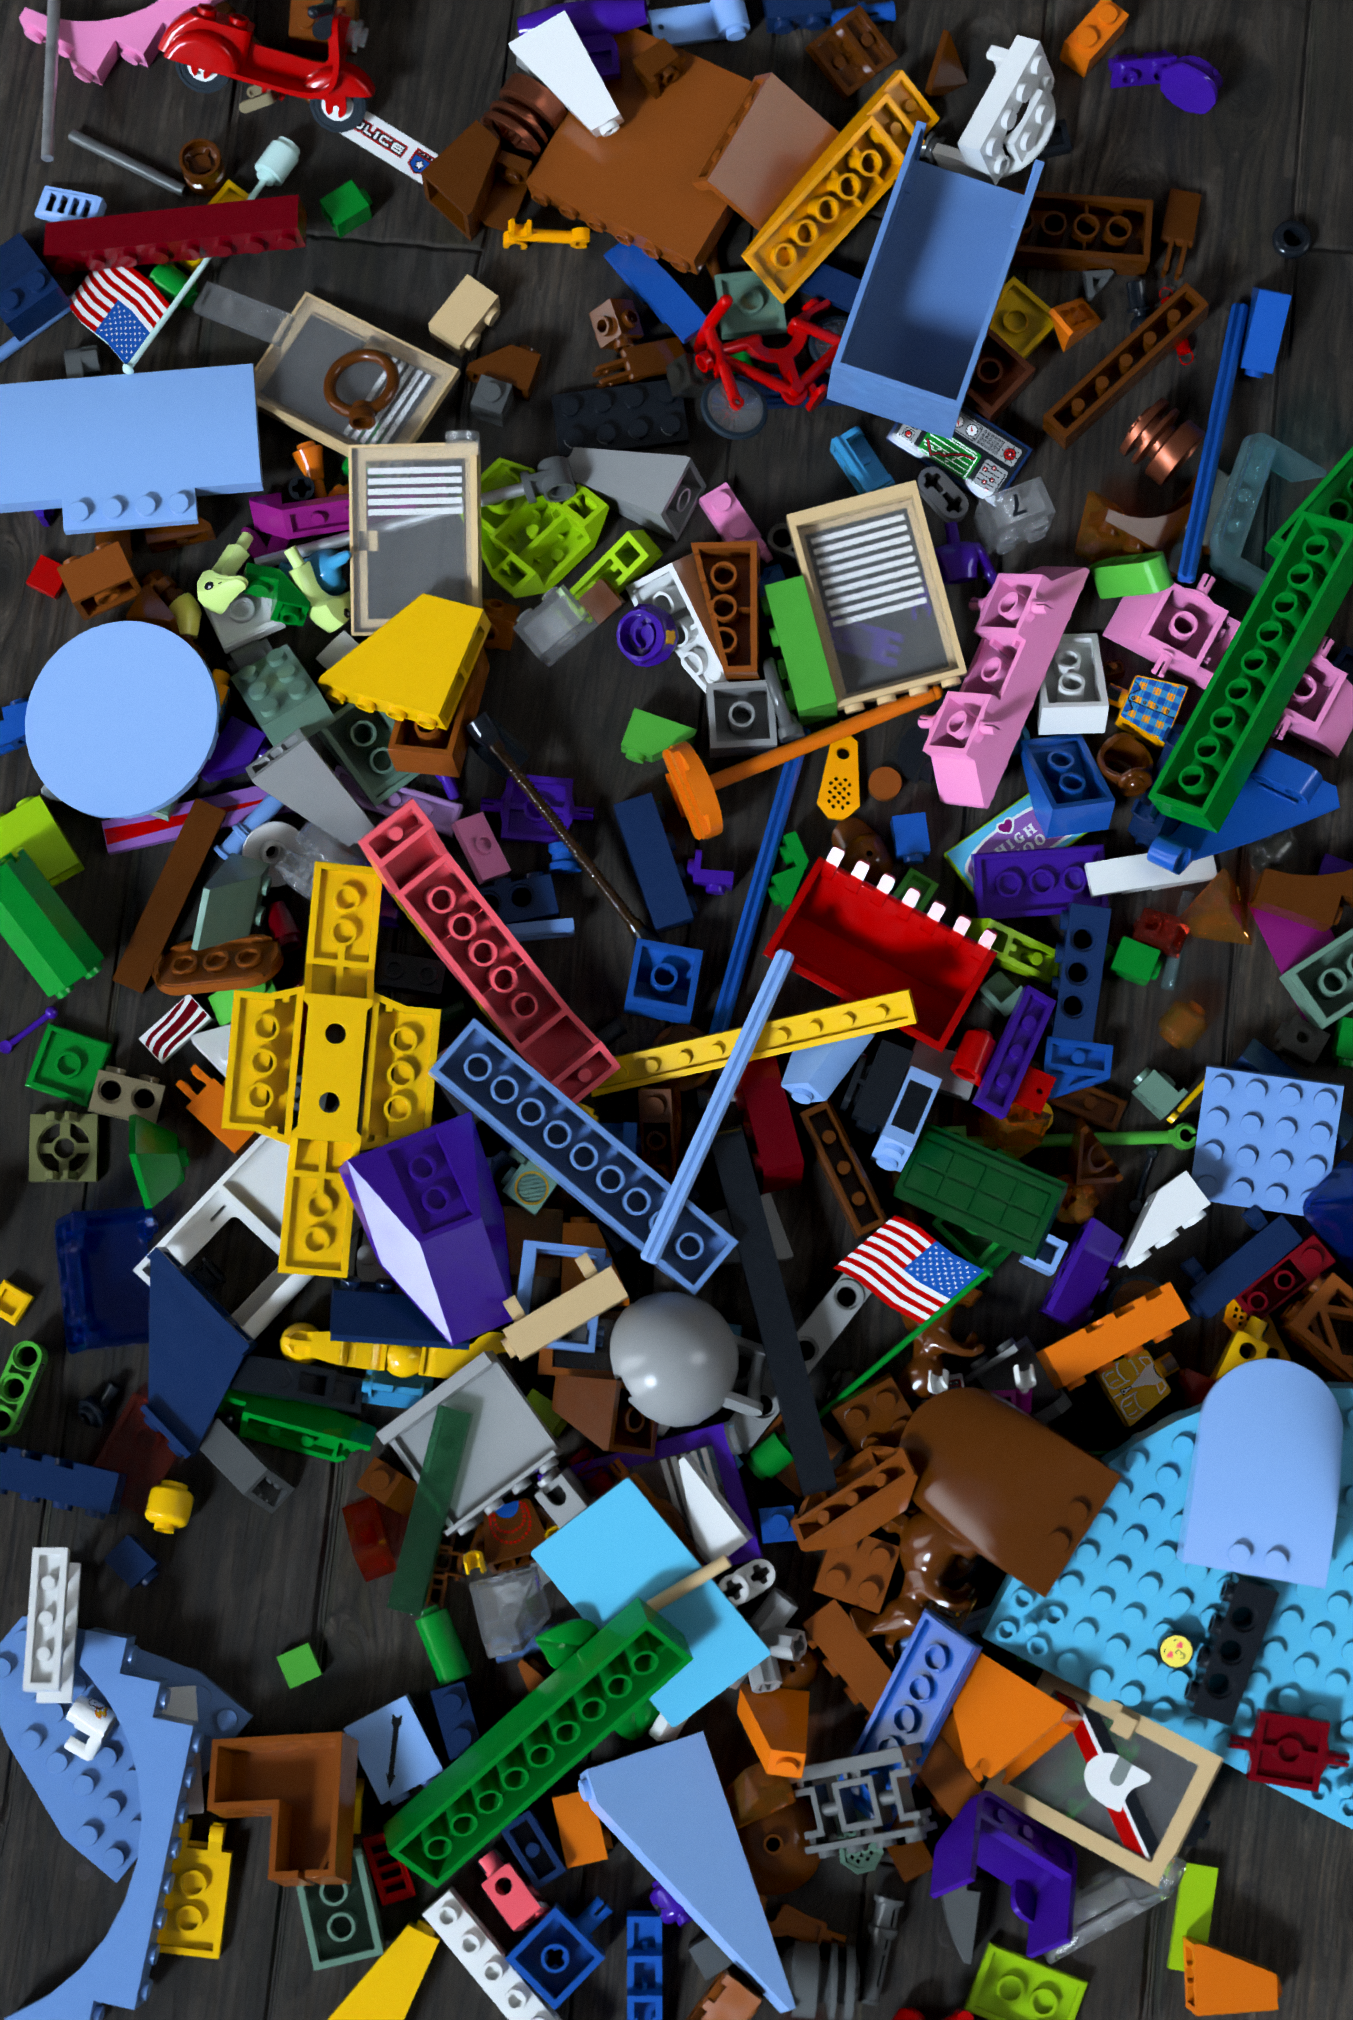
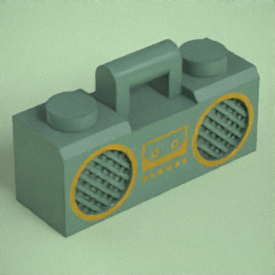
(528, 1184)

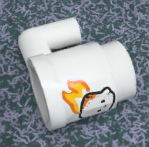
(92, 1719)

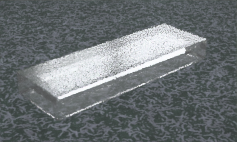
(243, 314)

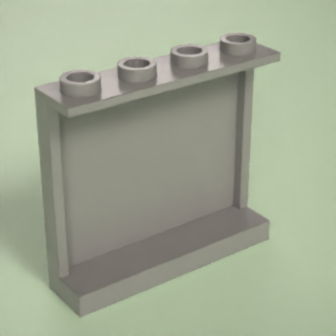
(502, 1446)

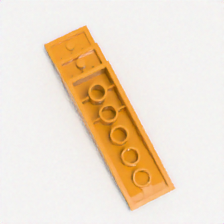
(839, 187)

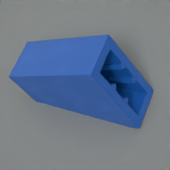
(1263, 331)

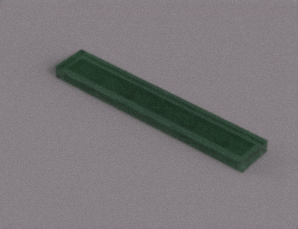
(430, 1510)

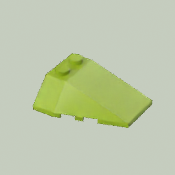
(538, 542)

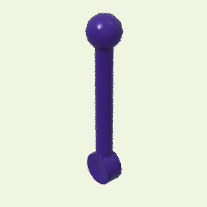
(7, 1046)

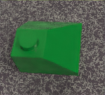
(156, 1159)

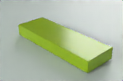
(1192, 1910)

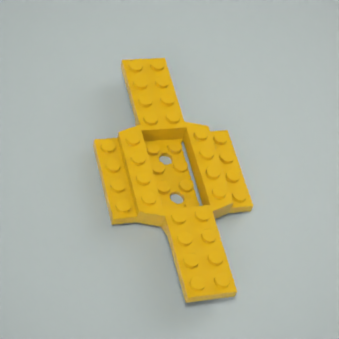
(265, 1063)

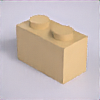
(465, 316)

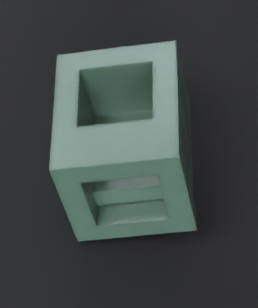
(1157, 1092)

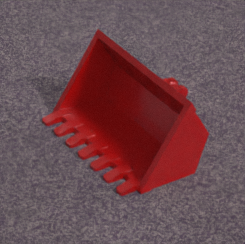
(871, 944)

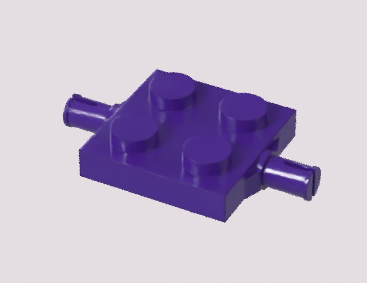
(521, 819)

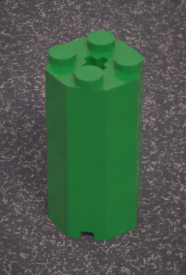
(43, 928)

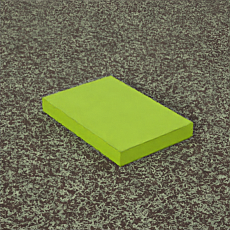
(1022, 1988)

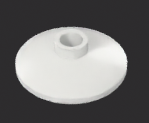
(272, 834)

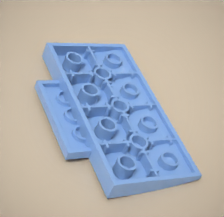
(129, 446)

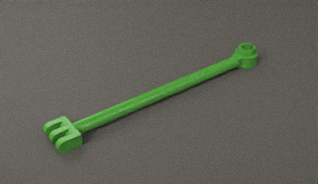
(1107, 1138)

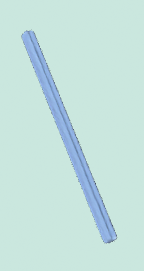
(717, 1107)

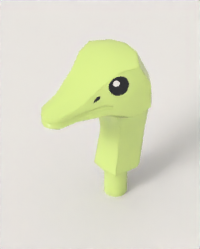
(220, 586)
(325, 610)

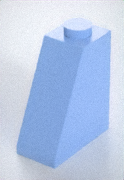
(818, 1070)

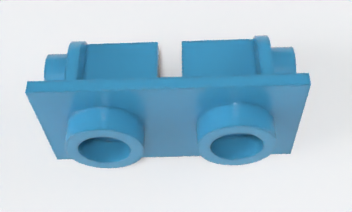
(392, 1391)

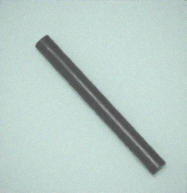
(127, 162)

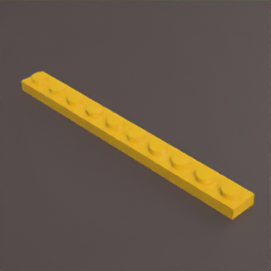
(777, 1037)

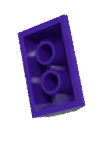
(1082, 1275)

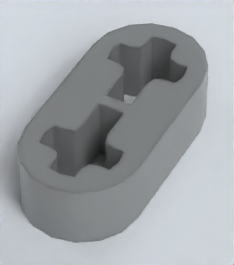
(947, 489)

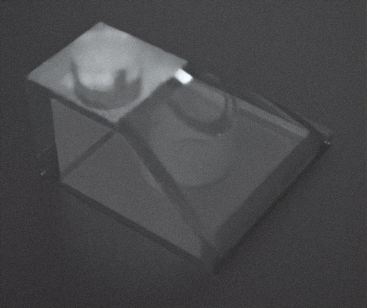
(510, 1610)

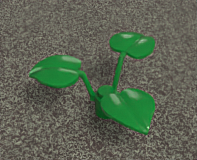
(566, 1639)

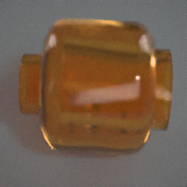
(1183, 1024)

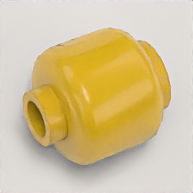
(169, 1506)

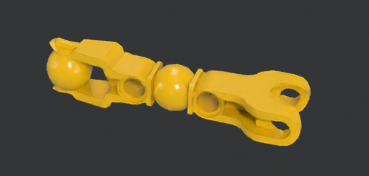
(306, 1344)

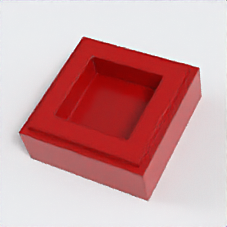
(46, 577)

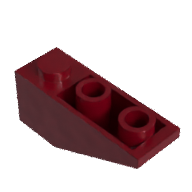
(1286, 1277)

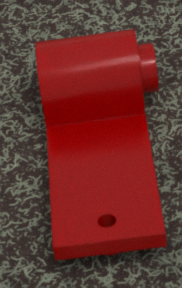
(974, 1058)

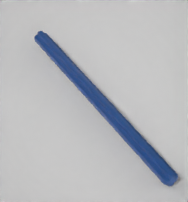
(1212, 444)
(756, 894)

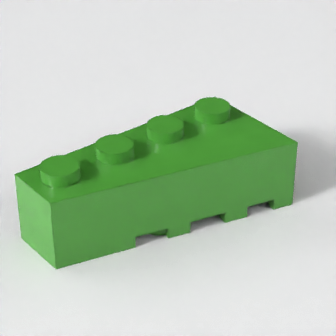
(800, 650)

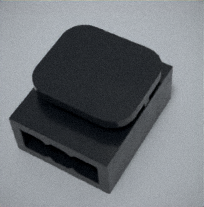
(875, 1087)

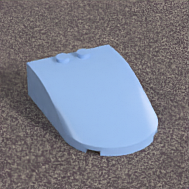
(1265, 1475)

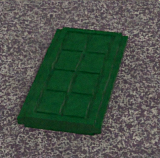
(981, 1190)

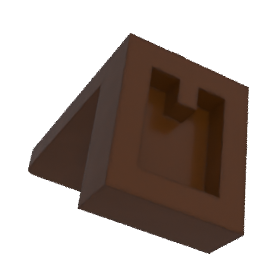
(508, 191)

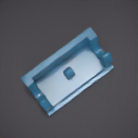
(860, 462)

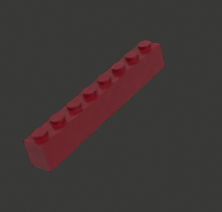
(175, 234)

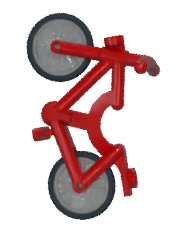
(737, 406)

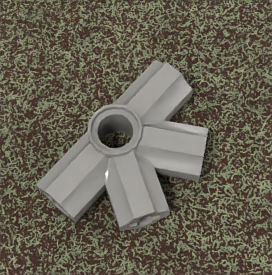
(782, 1641)

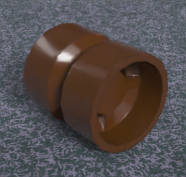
(202, 167)

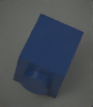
(133, 1562)

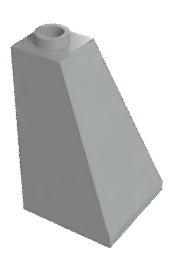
(641, 486)

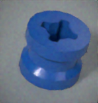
(562, 860)

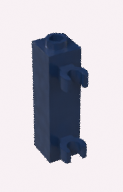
(1147, 819)
(1242, 1267)

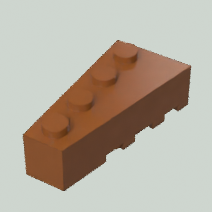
(732, 596)

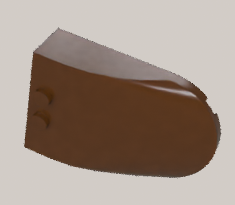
(1005, 1482)

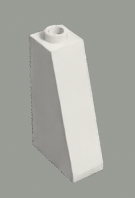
(565, 67)

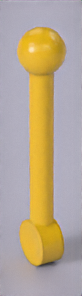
(1175, 1114)

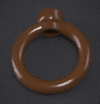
(361, 412)

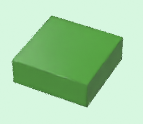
(299, 1665)

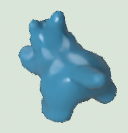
(326, 568)

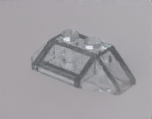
(1106, 1905)

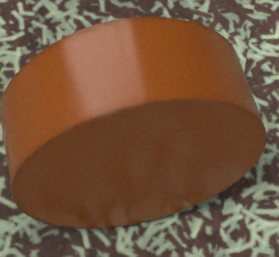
(884, 784)

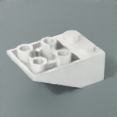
(1166, 1209)

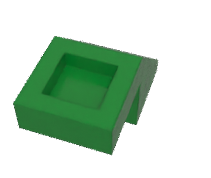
(287, 600)
(787, 882)

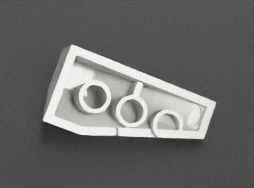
(680, 594)

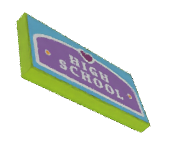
(1009, 831)

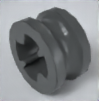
(930, 144)

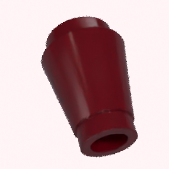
(284, 927)

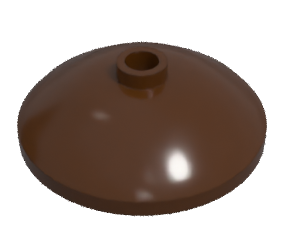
(787, 1866)

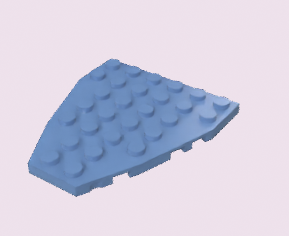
(96, 1799)

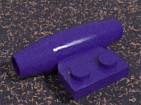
(595, 24)

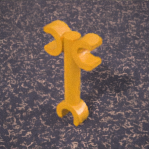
(525, 233)

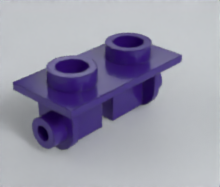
(1131, 71)

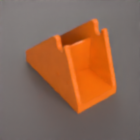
(1007, 1720)

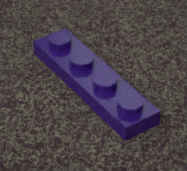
(1014, 1052)

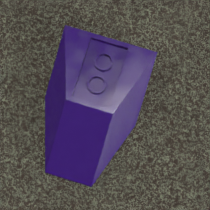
(437, 1225)

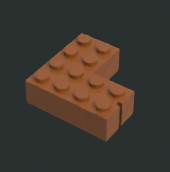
(306, 1789)

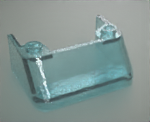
(1255, 460)

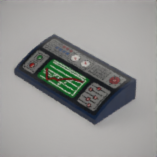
(977, 457)

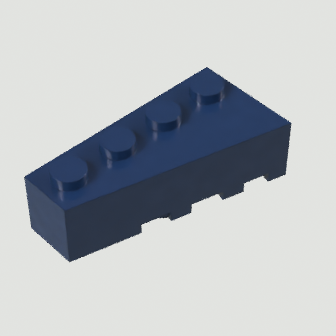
(61, 1481)

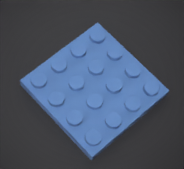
(1265, 1138)

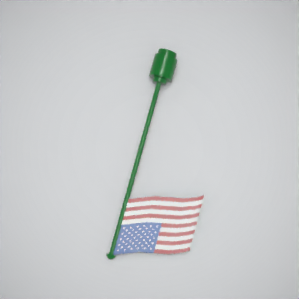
(909, 1275)

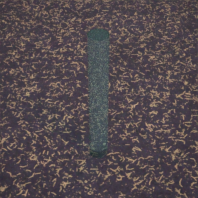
(1172, 964)

